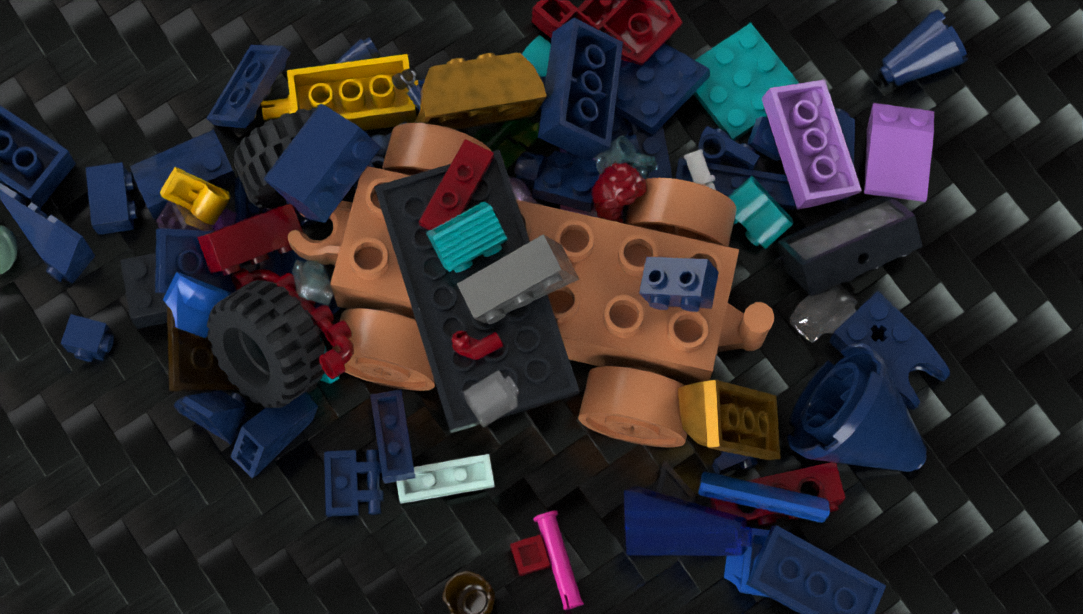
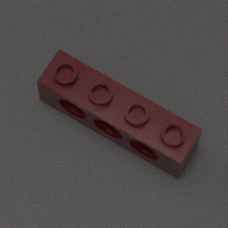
(822, 478)

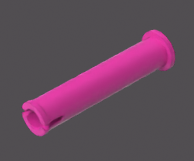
(559, 560)

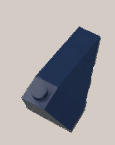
(56, 243)
(216, 412)

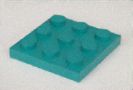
(739, 77)

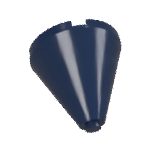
(856, 416)

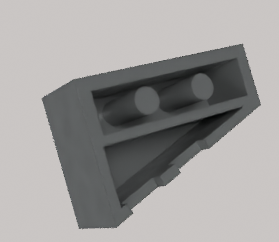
(517, 279)

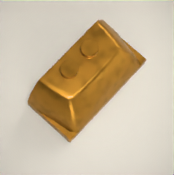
(480, 91)
(731, 418)

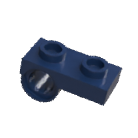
(729, 151)

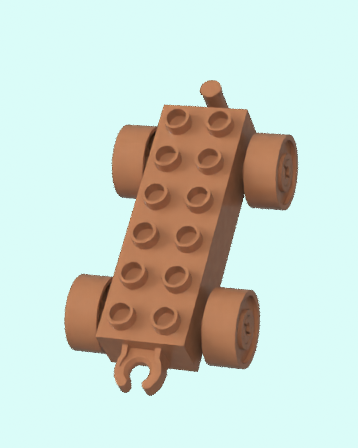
(600, 316)

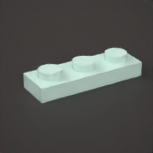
(447, 479)

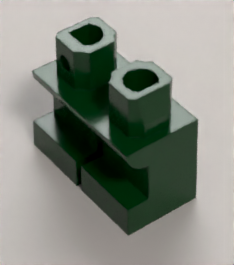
(512, 140)

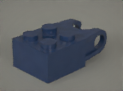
(900, 345)

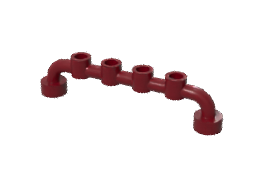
(336, 334)

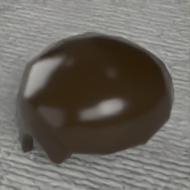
(468, 594)

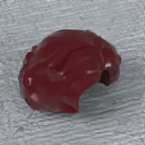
(615, 188)

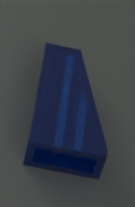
(678, 527)

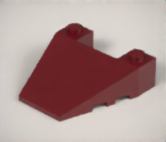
(637, 23)

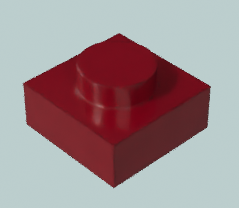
(530, 555)

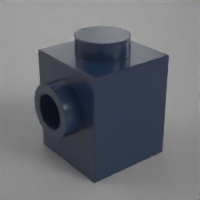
(87, 338)

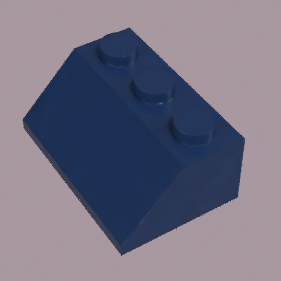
(199, 156)
(322, 163)

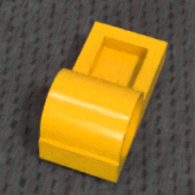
(196, 195)

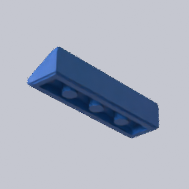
(764, 497)

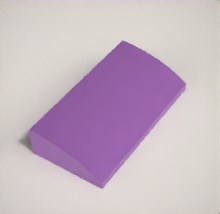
(810, 143)

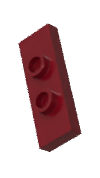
(457, 185)

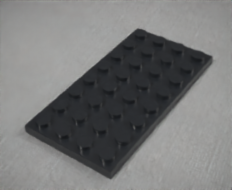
(530, 335)

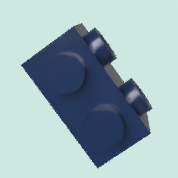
(679, 283)

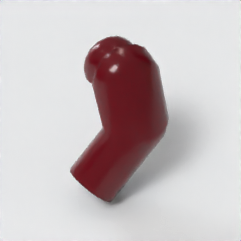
(475, 348)

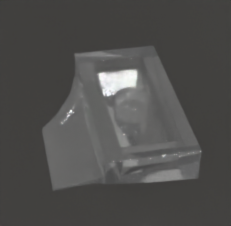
(823, 312)

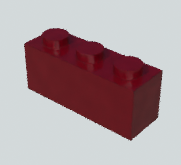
(249, 239)

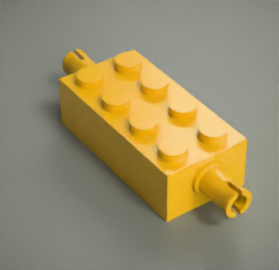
(353, 89)

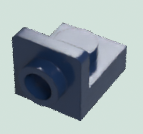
(763, 139)

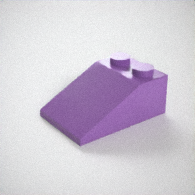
(898, 152)

